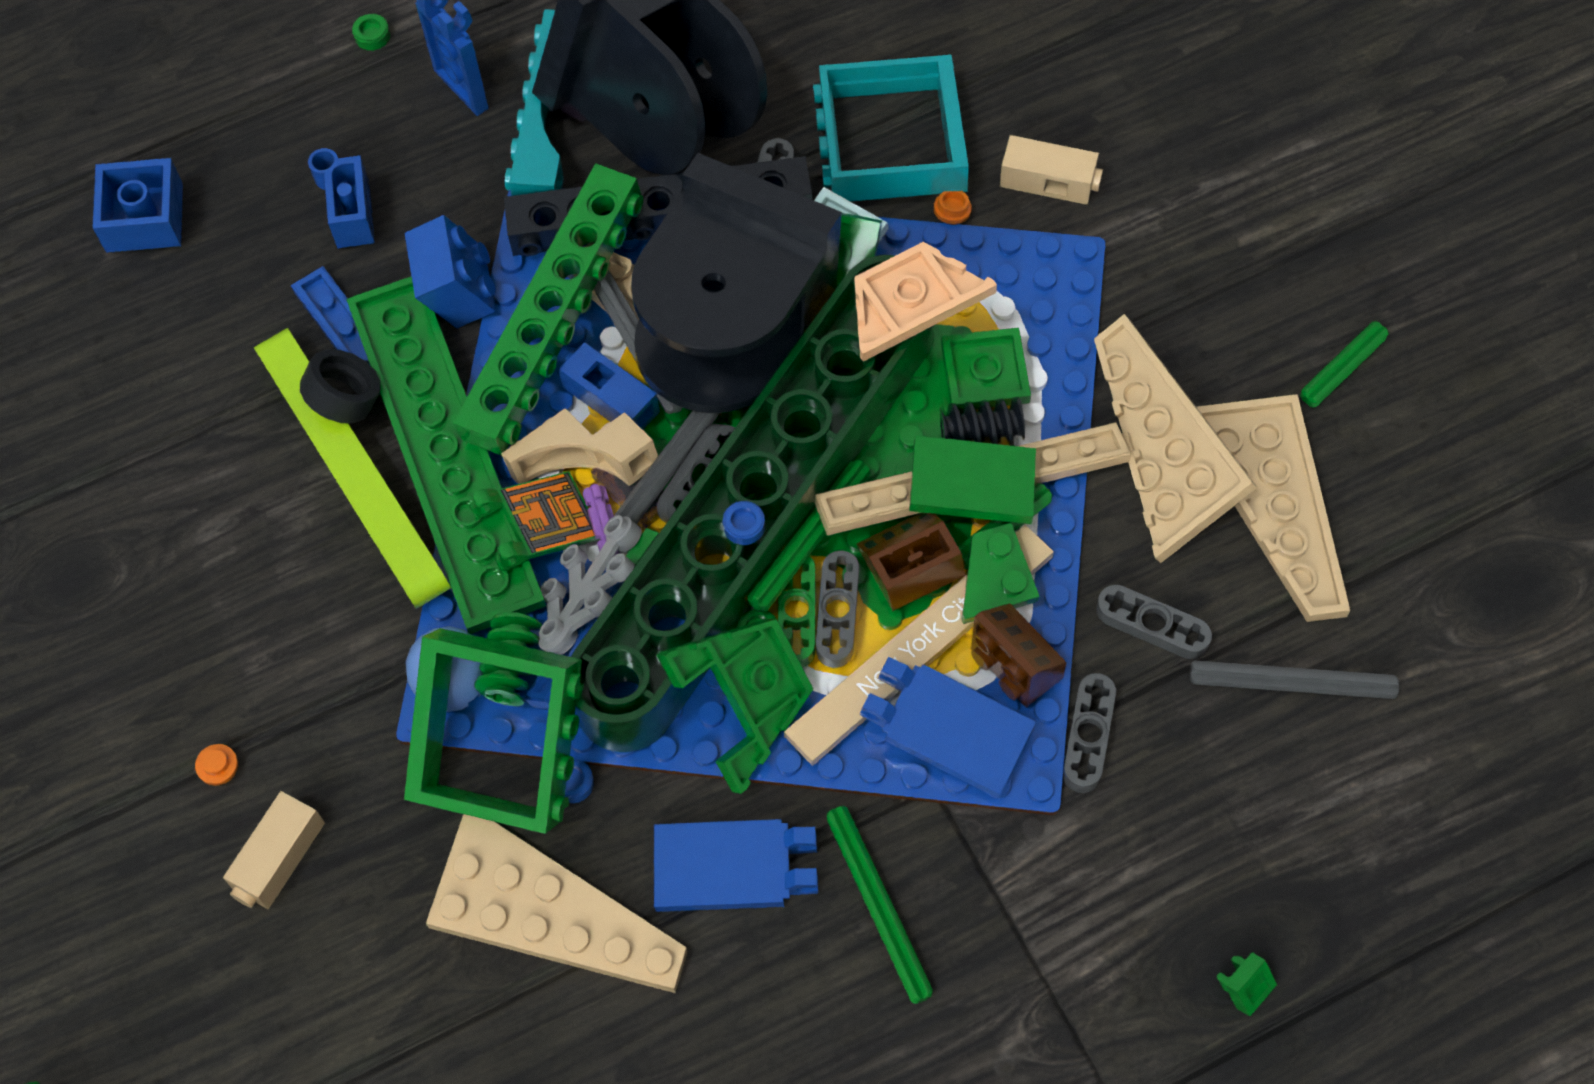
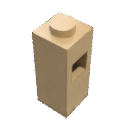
(1050, 170)
(273, 851)

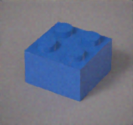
(138, 205)
(450, 271)

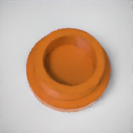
(952, 207)
(216, 764)

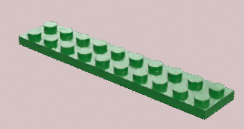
(422, 403)

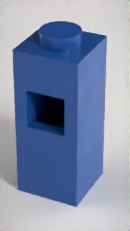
(607, 387)

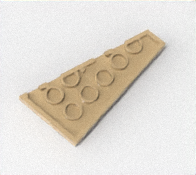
(1176, 456)

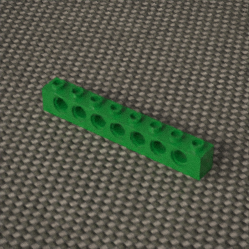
(601, 192)

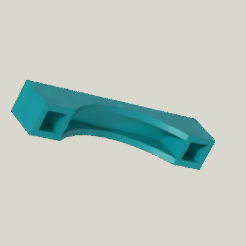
(534, 159)

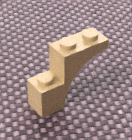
(565, 443)

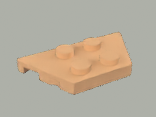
(912, 295)

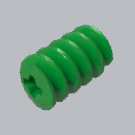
(501, 683)

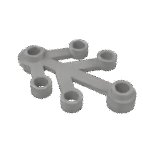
(560, 629)

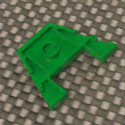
(759, 682)

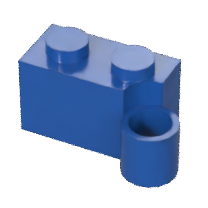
(346, 196)

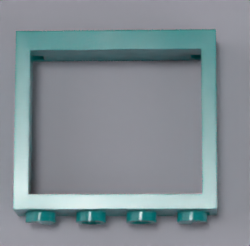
(889, 78)

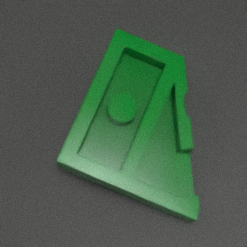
(997, 573)

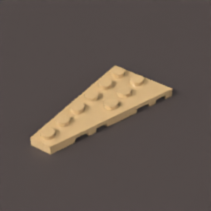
(1288, 505)
(528, 903)

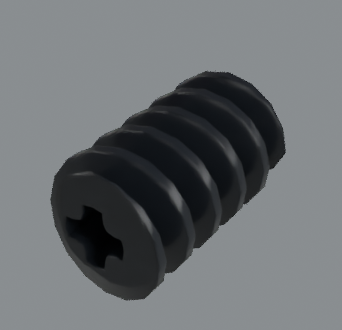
(984, 423)

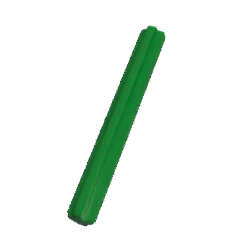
(800, 545)
(879, 905)

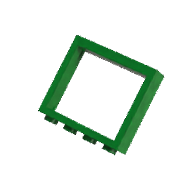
(430, 717)

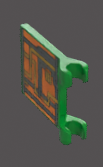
(543, 515)

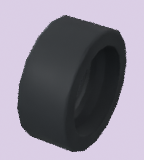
(331, 402)

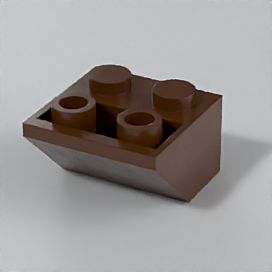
(912, 558)
(1015, 654)

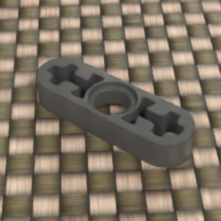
(683, 478)
(846, 636)
(1159, 638)
(1105, 707)

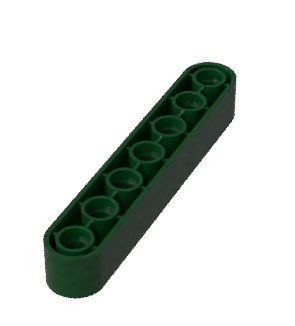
(754, 459)

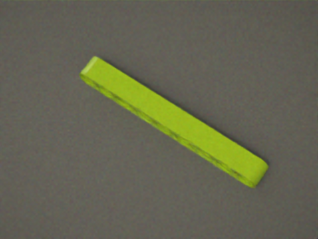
(356, 477)

